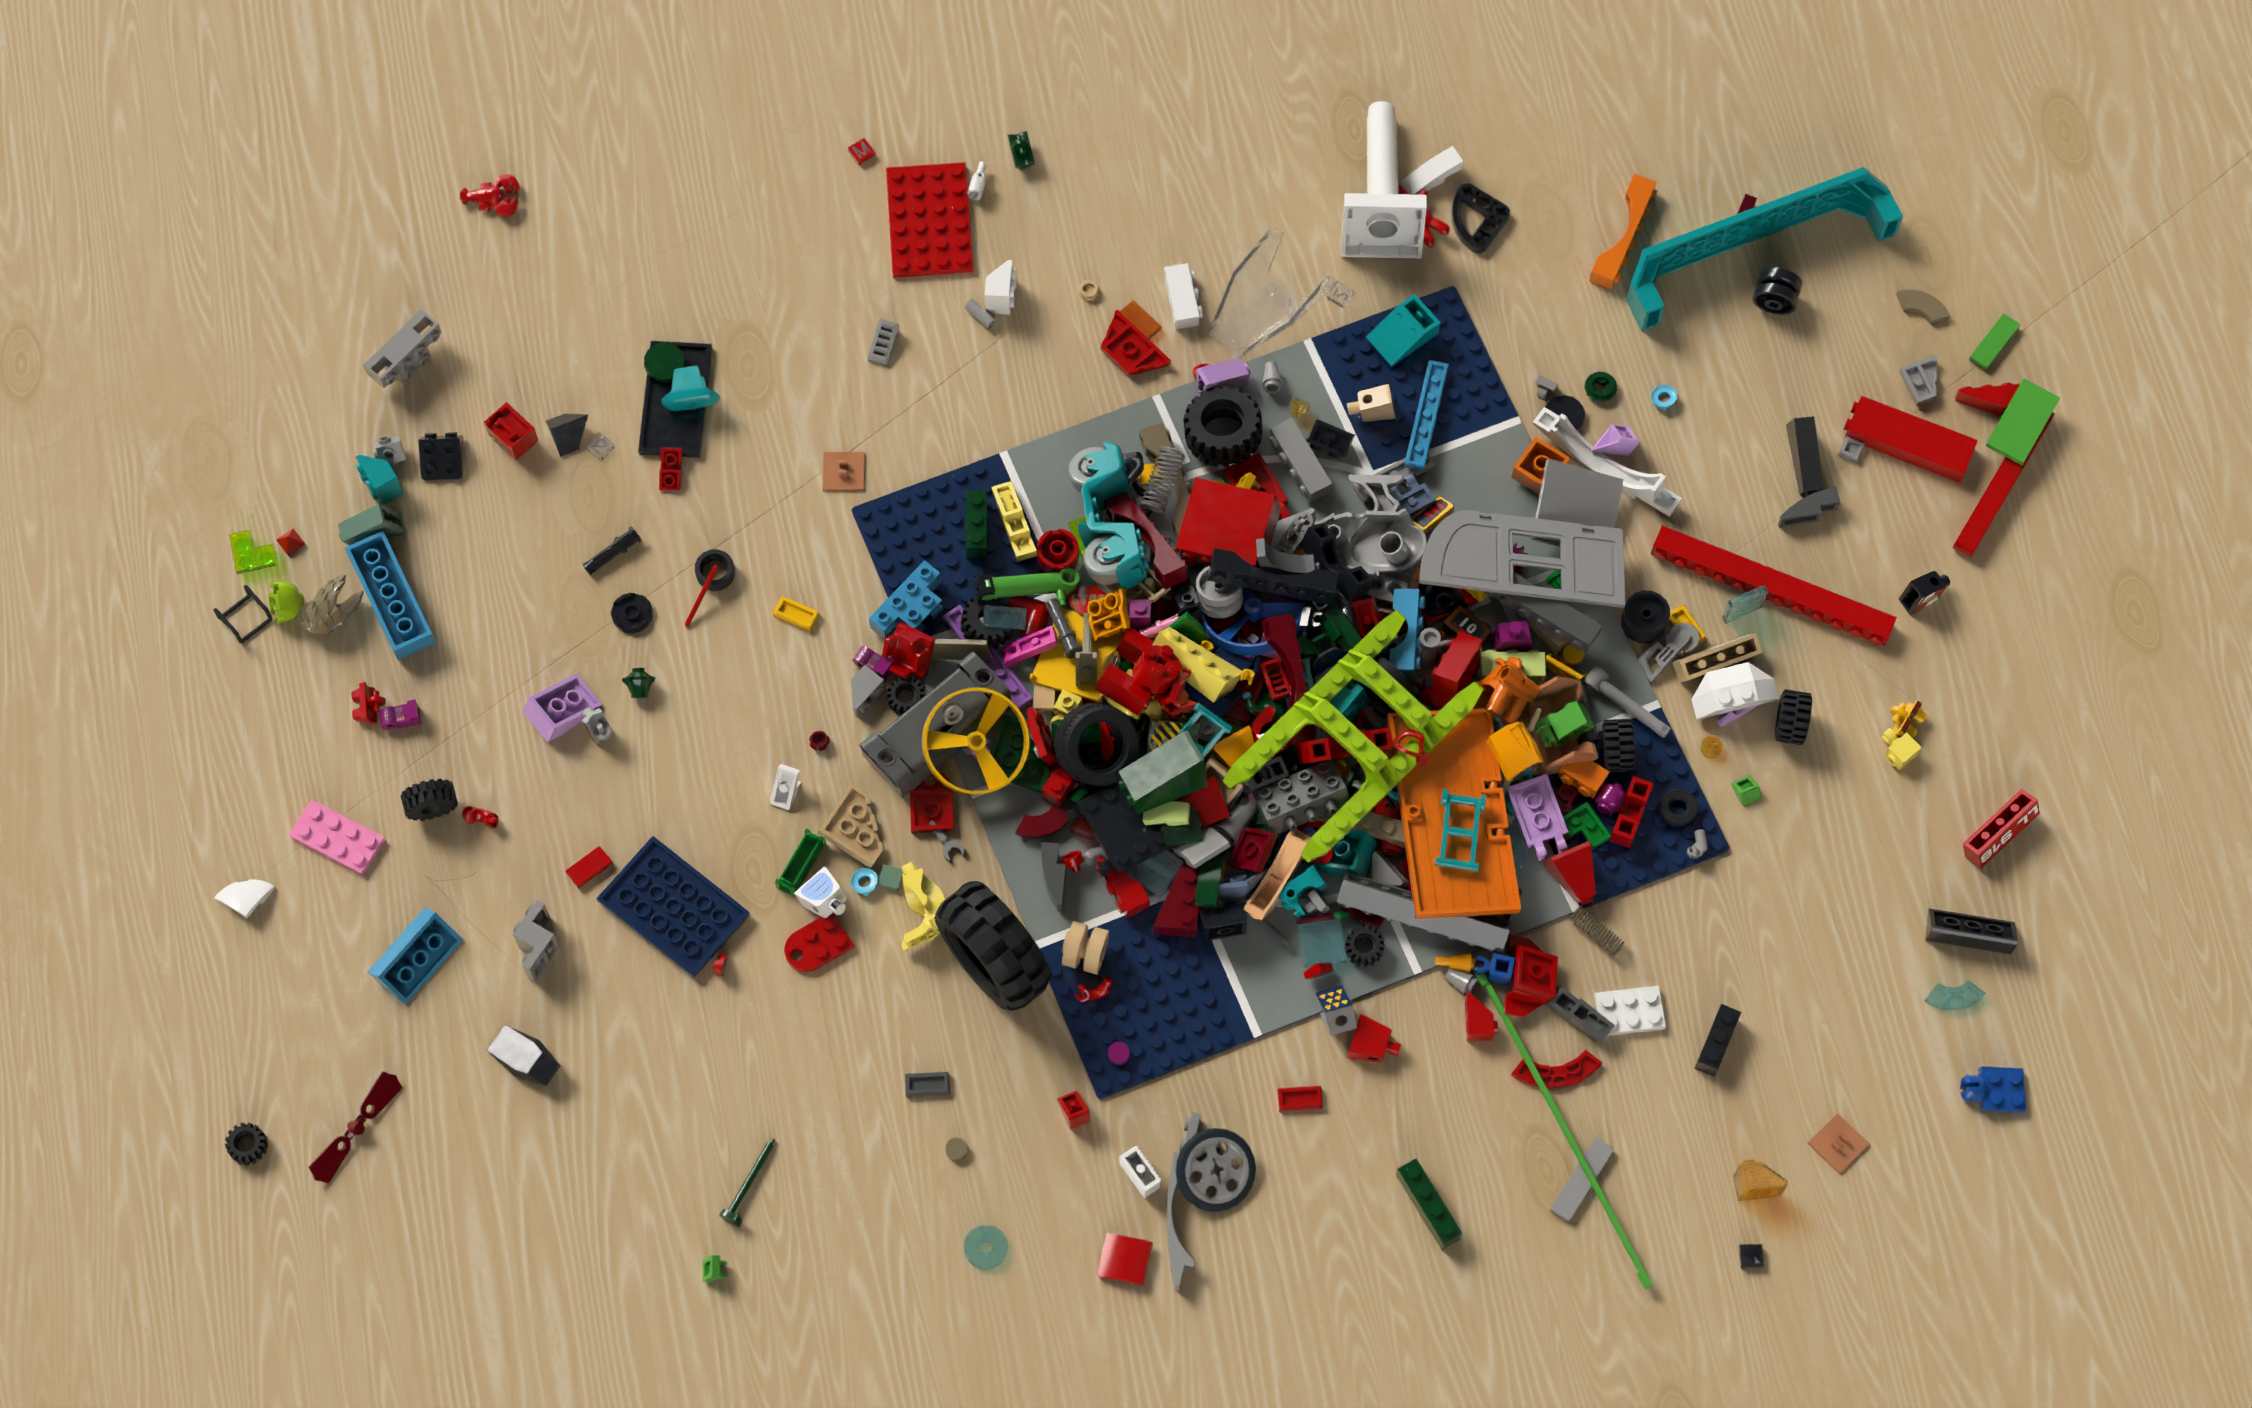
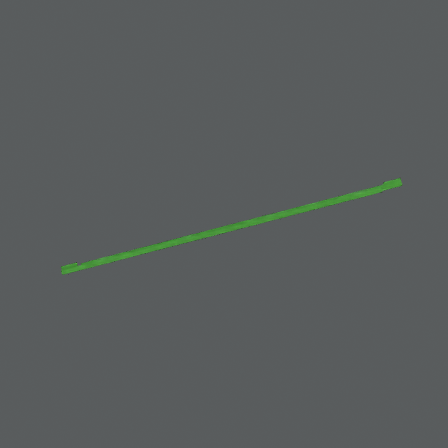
(1644, 1279)

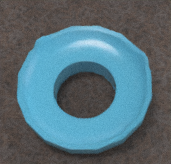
(1664, 390)
(861, 874)

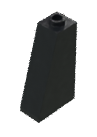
(1805, 454)

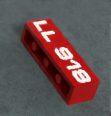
(2001, 828)

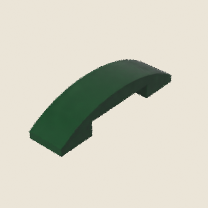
(1209, 881)

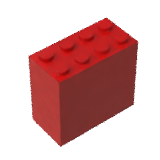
(1226, 520)

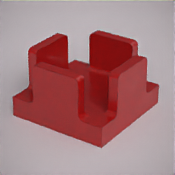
(909, 650)

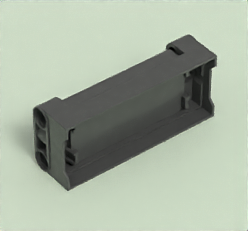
(904, 736)

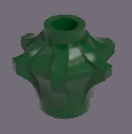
(638, 683)

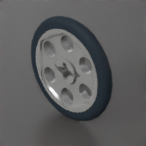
(1187, 1163)

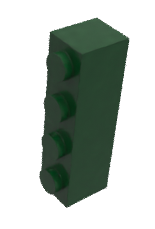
(1428, 1204)

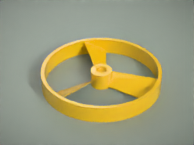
(976, 741)

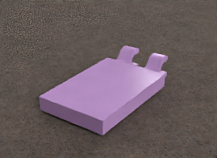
(1538, 814)

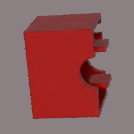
(511, 431)

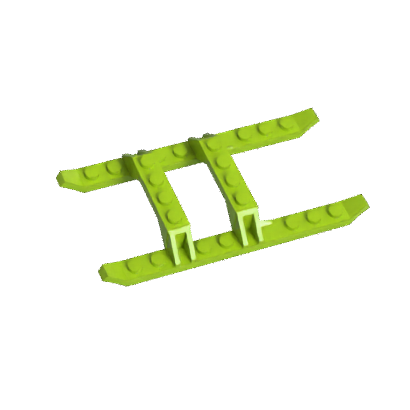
(1317, 710)

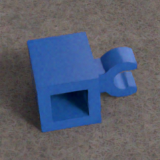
(1499, 968)

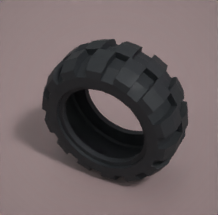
(993, 946)

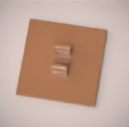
(843, 471)
(1838, 1143)

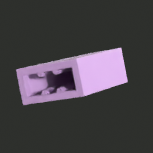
(1226, 373)

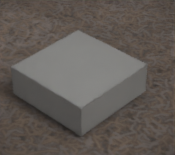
(1851, 449)

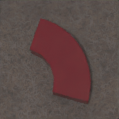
(1042, 825)

